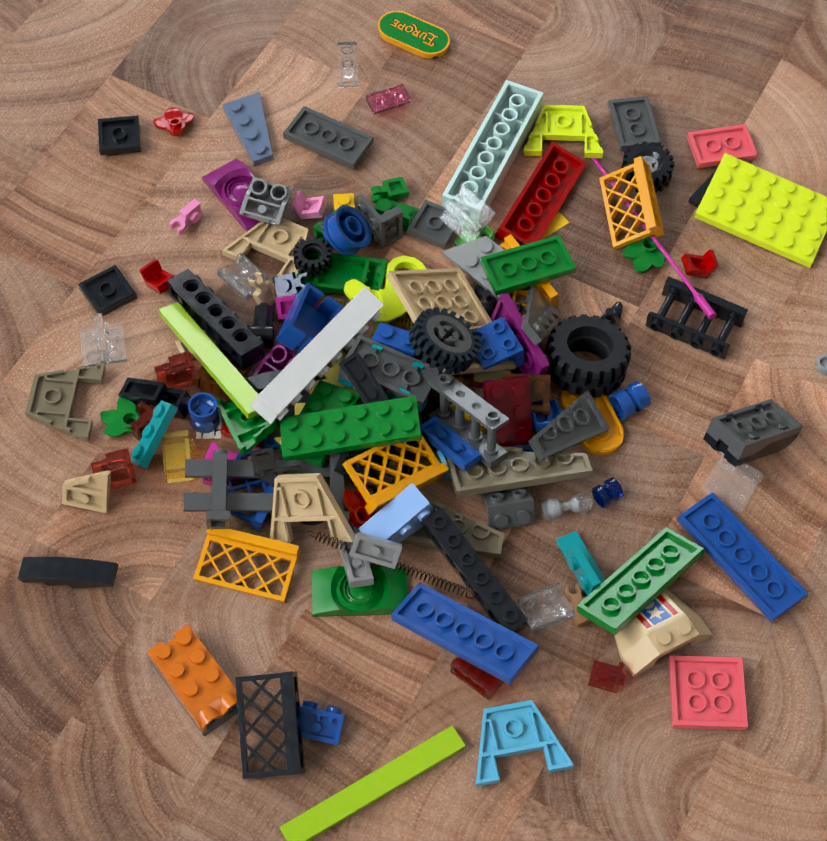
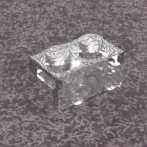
(238, 274)
(545, 607)

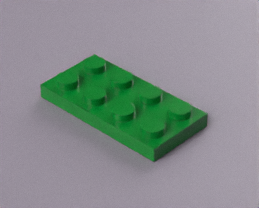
(527, 265)
(327, 397)

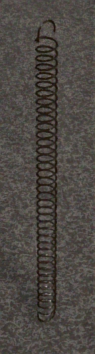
(413, 570)

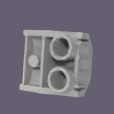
(266, 201)

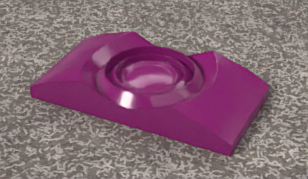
(230, 186)

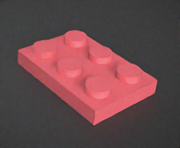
(711, 145)

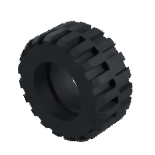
(593, 336)

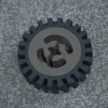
(432, 329)

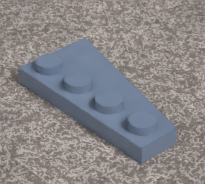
(250, 126)

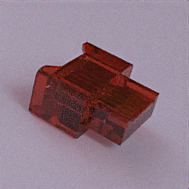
(177, 371)
(120, 466)

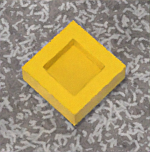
(343, 199)

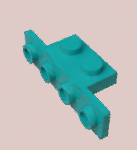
(580, 562)

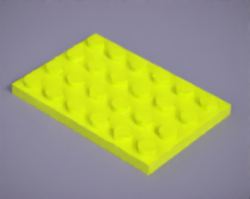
(765, 210)

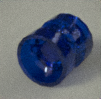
(607, 492)

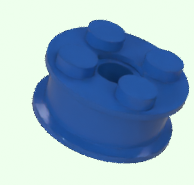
(347, 230)

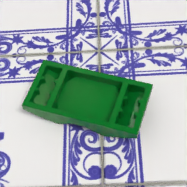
(345, 268)
(335, 598)

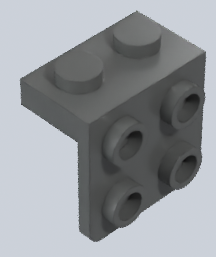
(509, 508)

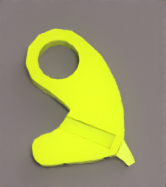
(392, 305)

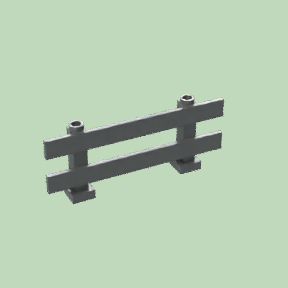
(220, 503)

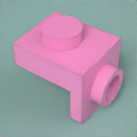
(309, 207)

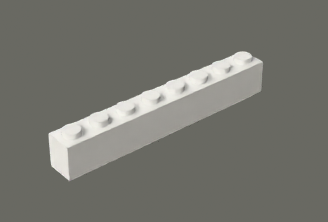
(315, 357)

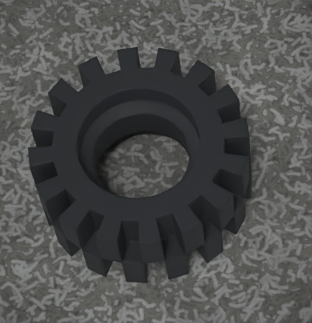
(312, 246)

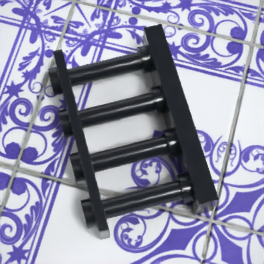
(724, 310)

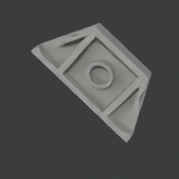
(468, 259)

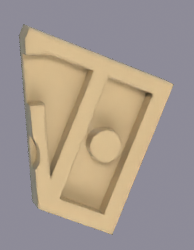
(88, 492)

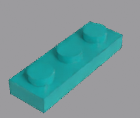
(153, 434)

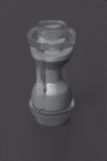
(555, 508)

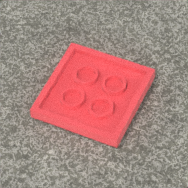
(707, 693)

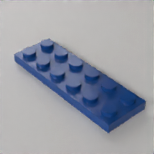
(742, 557)
(465, 633)

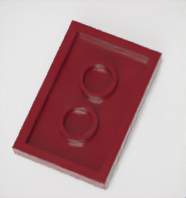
(513, 400)

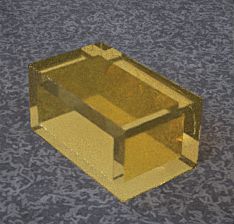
(176, 448)

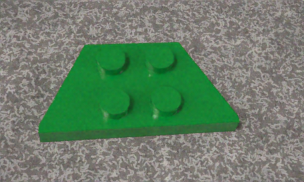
(244, 431)

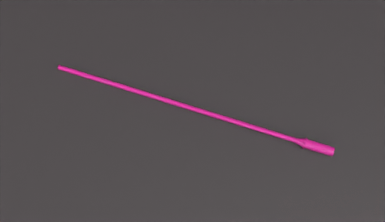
(699, 298)

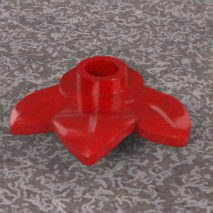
(174, 121)
(356, 506)

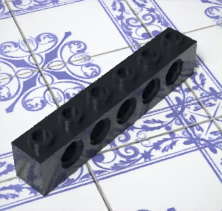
(216, 319)
(473, 572)

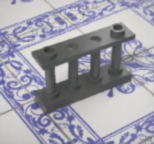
(480, 413)

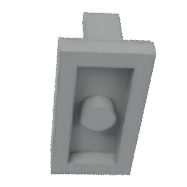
(375, 550)

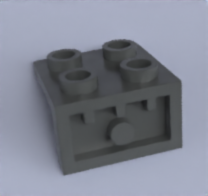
(385, 227)

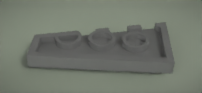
(571, 427)

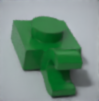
(392, 189)

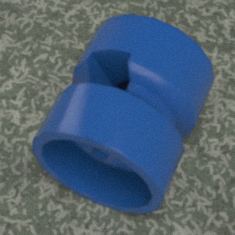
(631, 399)
(203, 412)

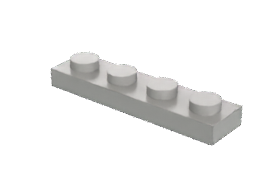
(357, 570)

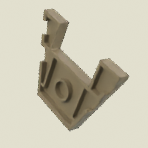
(54, 398)

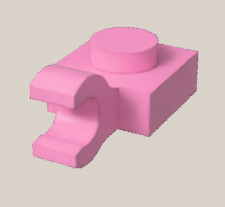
(188, 215)

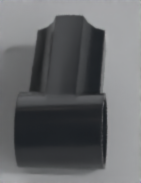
(263, 323)

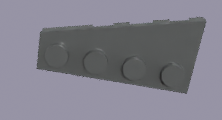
(539, 316)

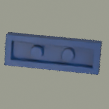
(450, 443)

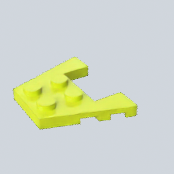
(563, 124)

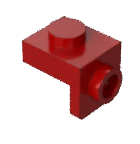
(698, 265)
(155, 276)

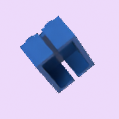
(305, 322)

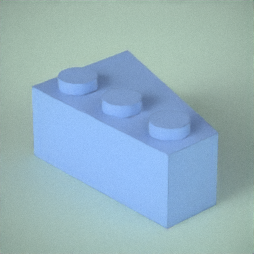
(400, 516)

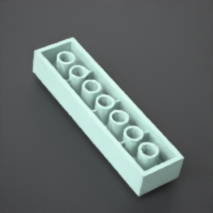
(496, 142)

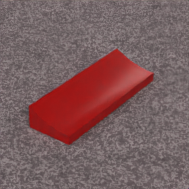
(541, 196)

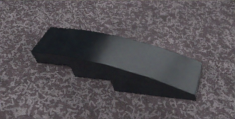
(68, 571)

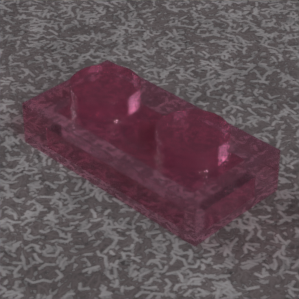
(388, 99)

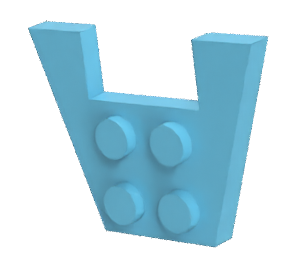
(515, 731)

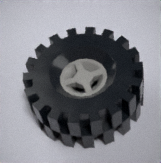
(659, 160)

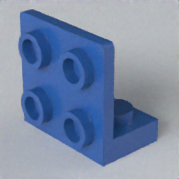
(498, 345)

